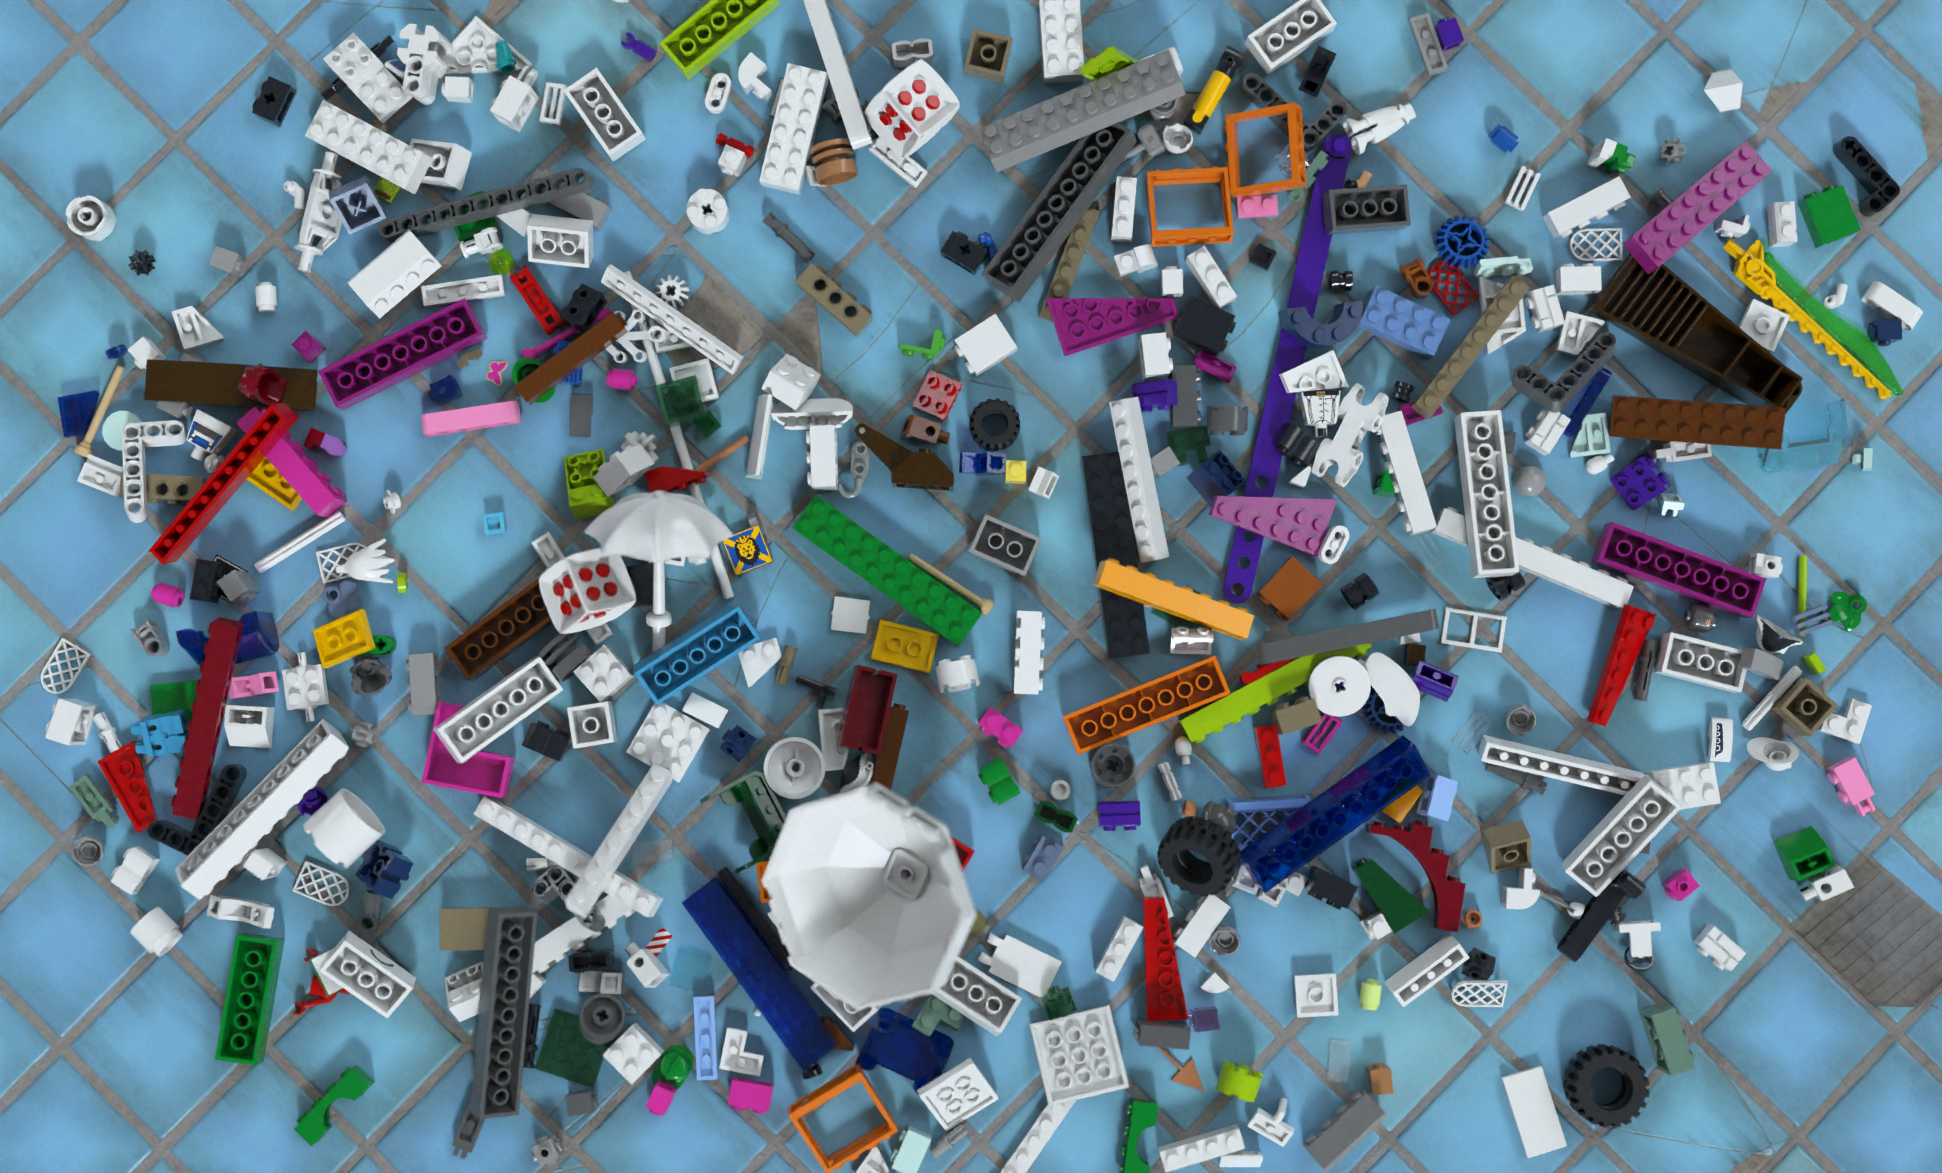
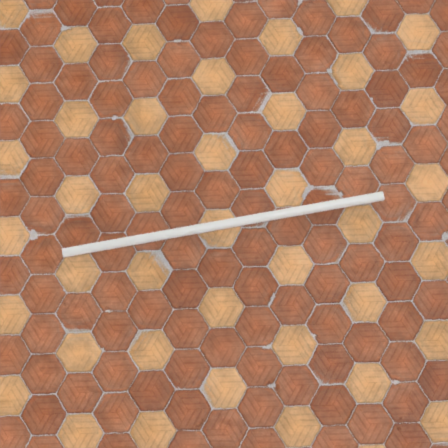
(682, 451)

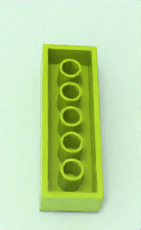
(712, 32)

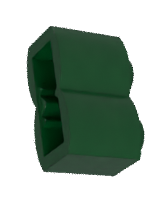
(1061, 818)

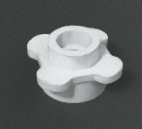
(212, 462)
(391, 501)

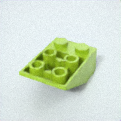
(584, 493)

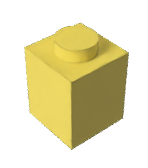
(1015, 472)

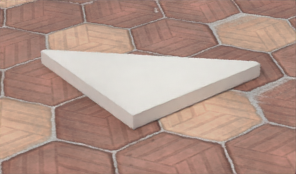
(476, 51)

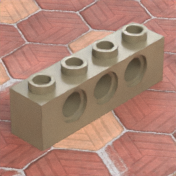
(813, 275)
(175, 485)

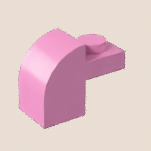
(253, 685)

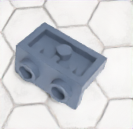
(1042, 857)

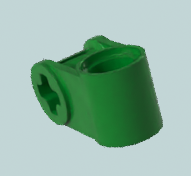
(378, 640)

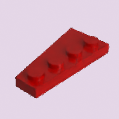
(129, 782)

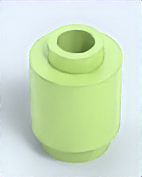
(1370, 994)

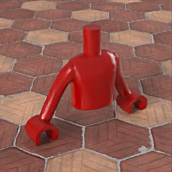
(316, 989)

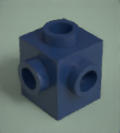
(737, 743)

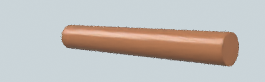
(723, 453)

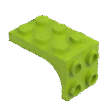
(1107, 62)

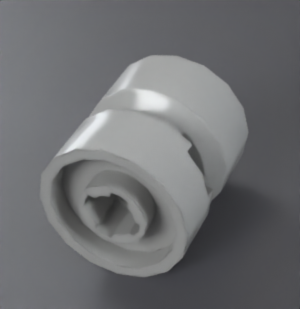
(1163, 111)

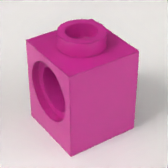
(661, 1098)

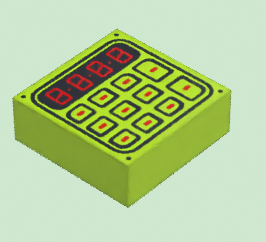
(386, 190)

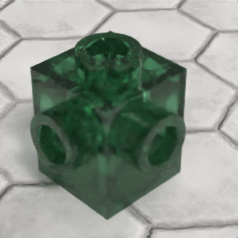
(1058, 1002)

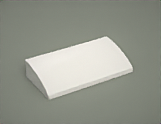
(759, 436)

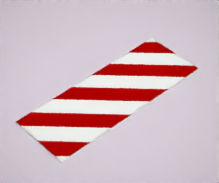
(659, 941)

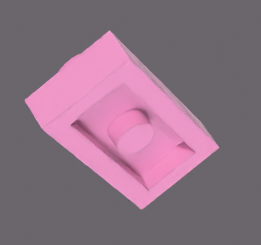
(1257, 206)

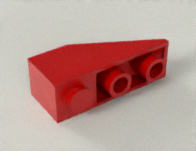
(673, 478)

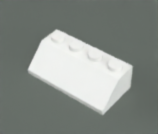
(394, 273)

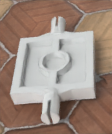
(305, 687)

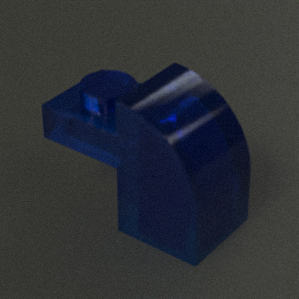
(982, 463)

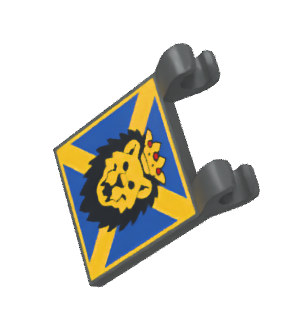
(748, 548)

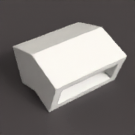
(1043, 482)

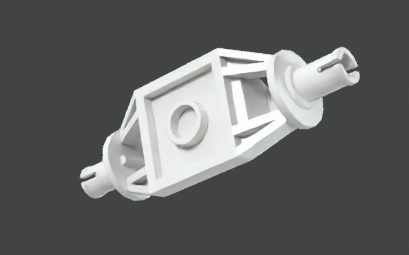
(320, 216)

